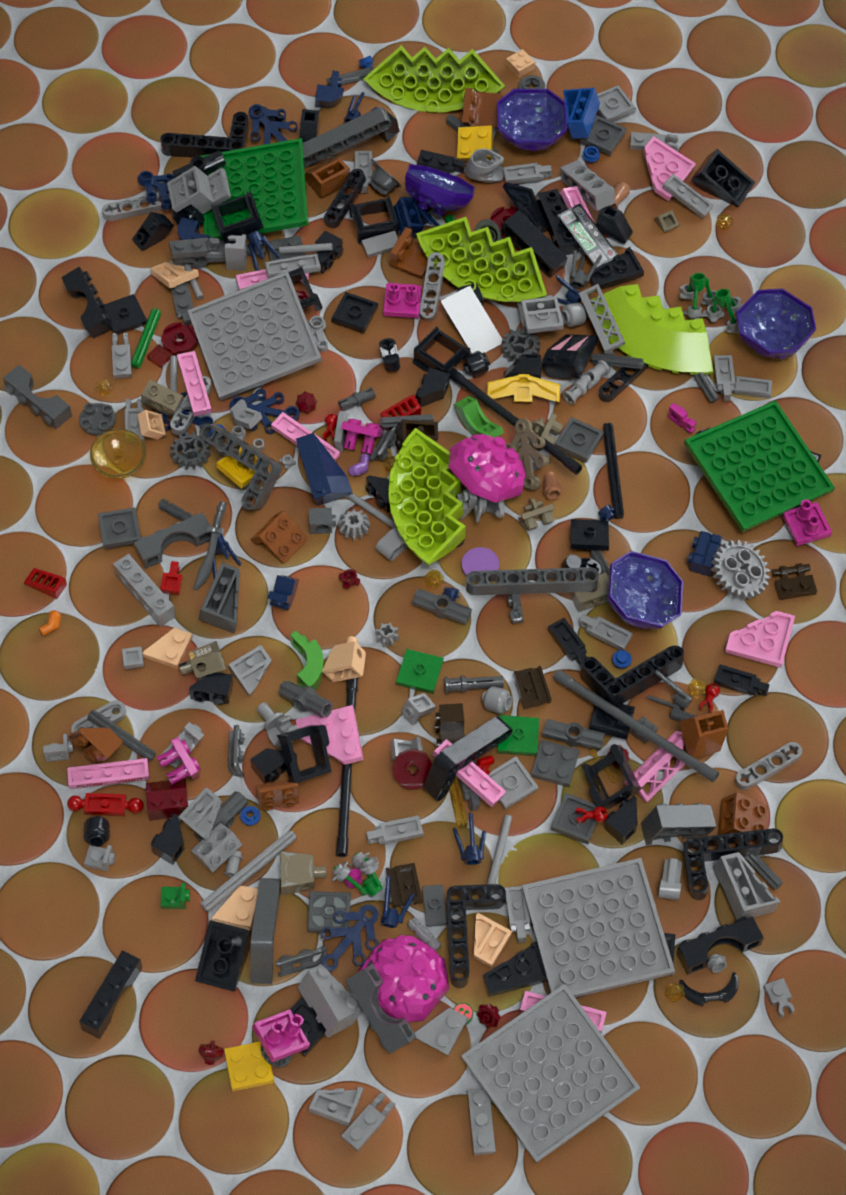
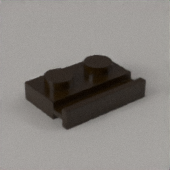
(532, 687)
(403, 884)

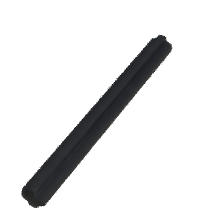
(613, 470)

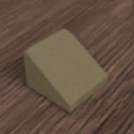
(667, 221)

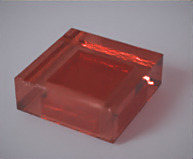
(159, 356)

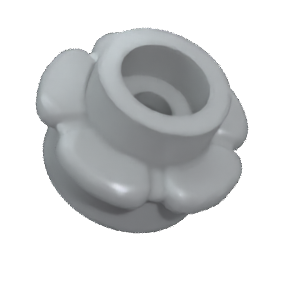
(716, 963)

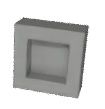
(132, 658)

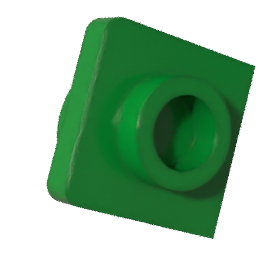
(175, 897)

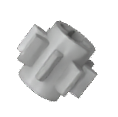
(387, 634)

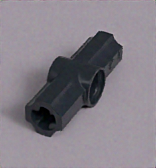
(205, 164)

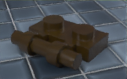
(796, 586)

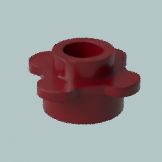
(349, 573)

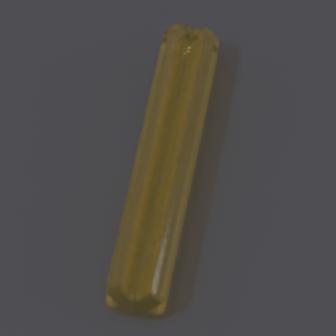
(458, 805)

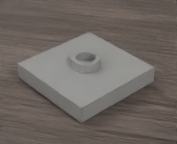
(614, 104)
(514, 780)

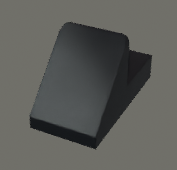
(190, 213)

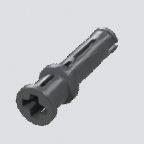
(463, 684)

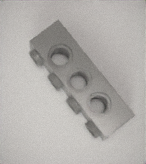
(591, 187)
(144, 590)

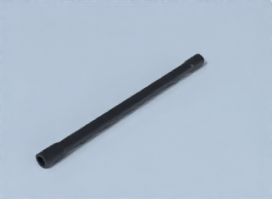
(460, 379)
(342, 838)

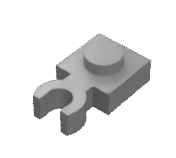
(779, 995)

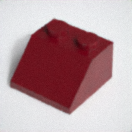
(166, 799)

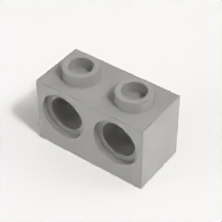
(217, 848)

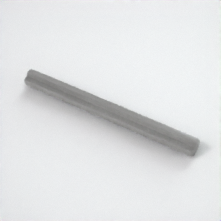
(248, 871)

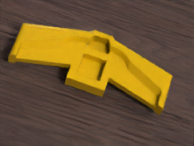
(524, 388)

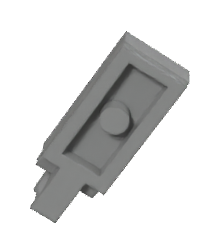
(363, 162)
(526, 173)
(724, 375)
(606, 631)
(396, 831)
(517, 912)

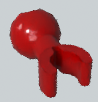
(331, 422)
(711, 693)
(597, 814)

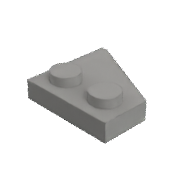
(250, 668)
(202, 813)
(443, 1031)
(336, 1104)

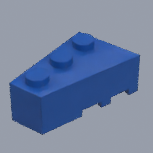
(581, 110)

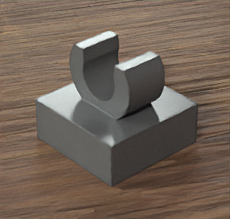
(647, 723)

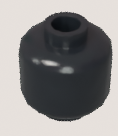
(476, 363)
(96, 831)

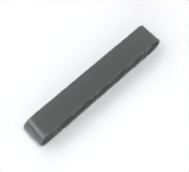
(345, 136)
(523, 585)

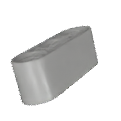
(391, 544)

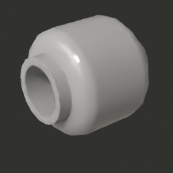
(574, 314)
(497, 700)

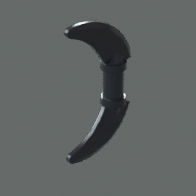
(723, 995)

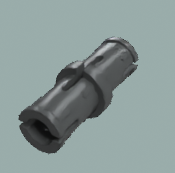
(356, 399)

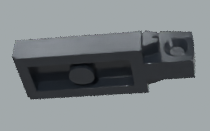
(441, 162)
(568, 640)
(740, 681)

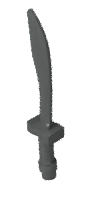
(206, 566)

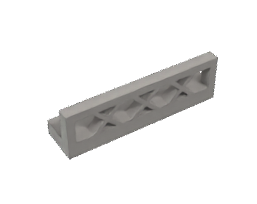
(598, 324)

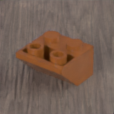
(327, 176)
(704, 733)
(96, 743)

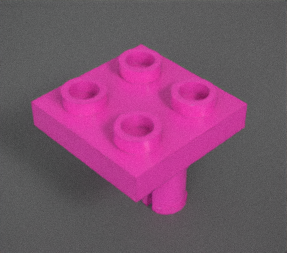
(402, 300)
(355, 427)
(806, 523)
(189, 765)
(281, 1035)

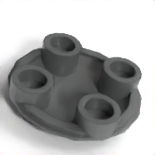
(97, 418)

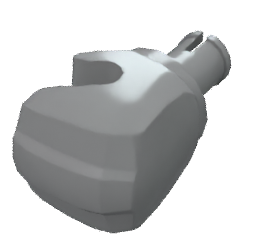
(275, 723)

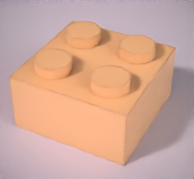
(520, 63)
(151, 424)

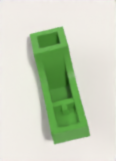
(474, 418)
(312, 672)

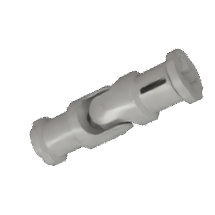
(586, 382)

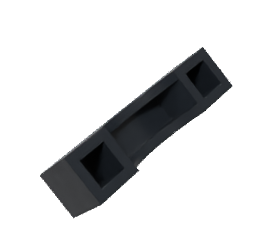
(94, 317)
(742, 934)
(101, 1008)

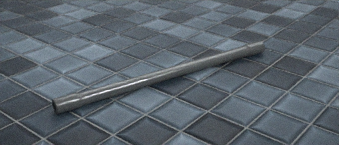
(702, 768)

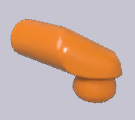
(53, 623)

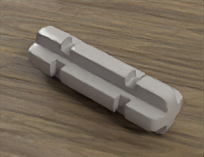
(424, 934)

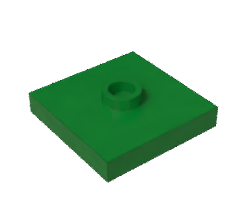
(419, 671)
(523, 737)

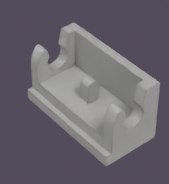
(236, 253)

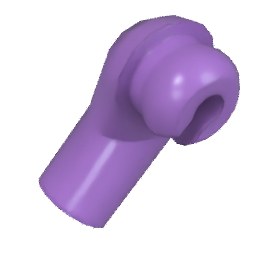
(361, 467)

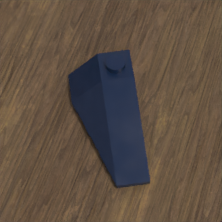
(324, 474)

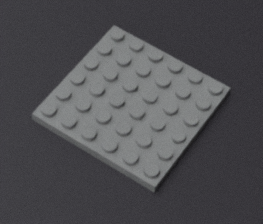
(254, 336)
(598, 929)
(550, 1073)

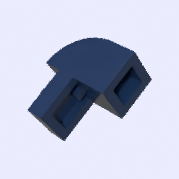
(329, 95)
(189, 230)
(283, 592)

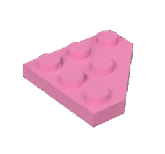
(663, 162)
(763, 639)
(342, 734)

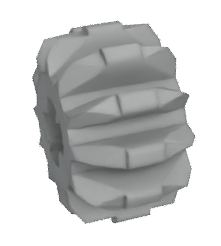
(353, 524)

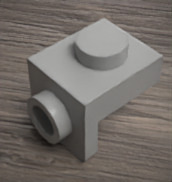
(245, 416)
(399, 745)

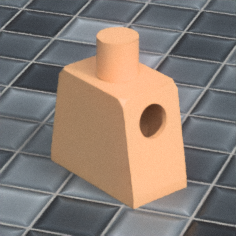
(345, 661)

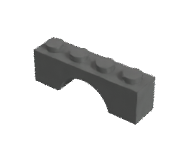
(51, 410)
(191, 530)
(391, 1031)

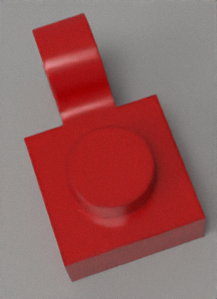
(172, 581)

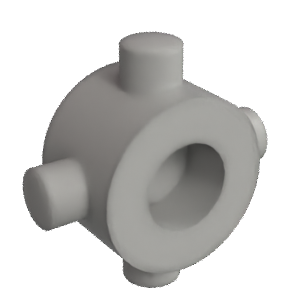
(287, 461)

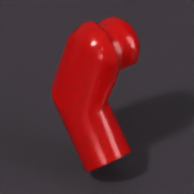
(484, 763)

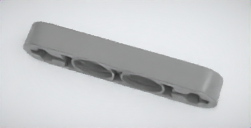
(135, 211)
(432, 286)
(186, 419)
(767, 764)

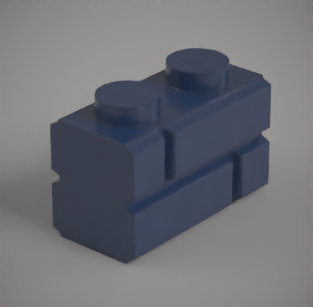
(408, 215)
(705, 548)

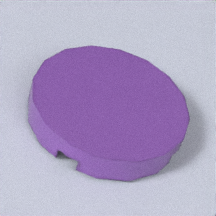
(479, 560)

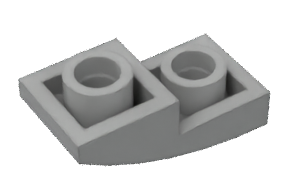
(469, 501)

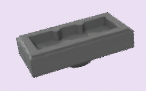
(434, 905)

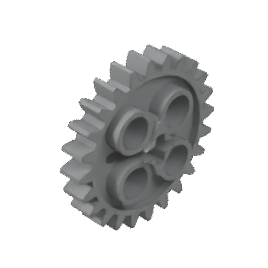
(740, 564)

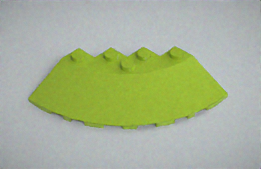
(432, 82)
(478, 259)
(657, 333)
(425, 498)

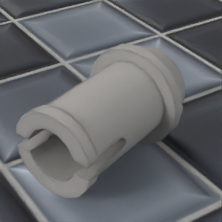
(233, 864)

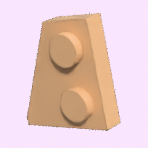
(173, 275)
(170, 648)
(239, 907)
(489, 940)

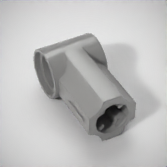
(670, 882)

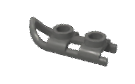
(387, 440)
(235, 754)
(305, 957)

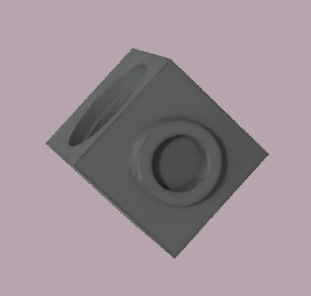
(321, 520)

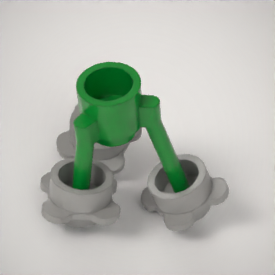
(690, 292)
(724, 299)
(368, 865)

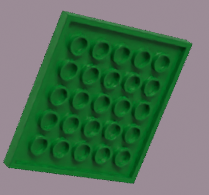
(276, 181)
(758, 465)

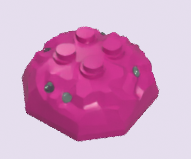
(488, 467)
(411, 977)

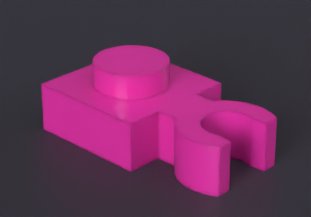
(679, 417)

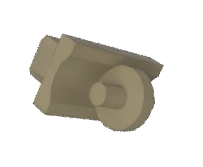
(550, 425)
(543, 512)

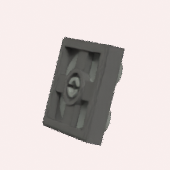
(324, 906)

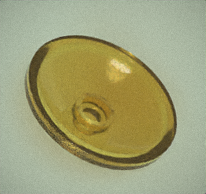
(114, 446)

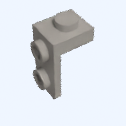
(192, 735)

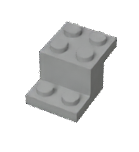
(199, 189)
(540, 314)

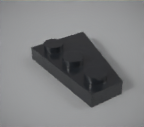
(526, 203)
(619, 270)
(519, 972)

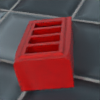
(404, 404)
(60, 582)

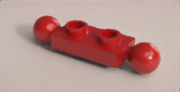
(105, 804)

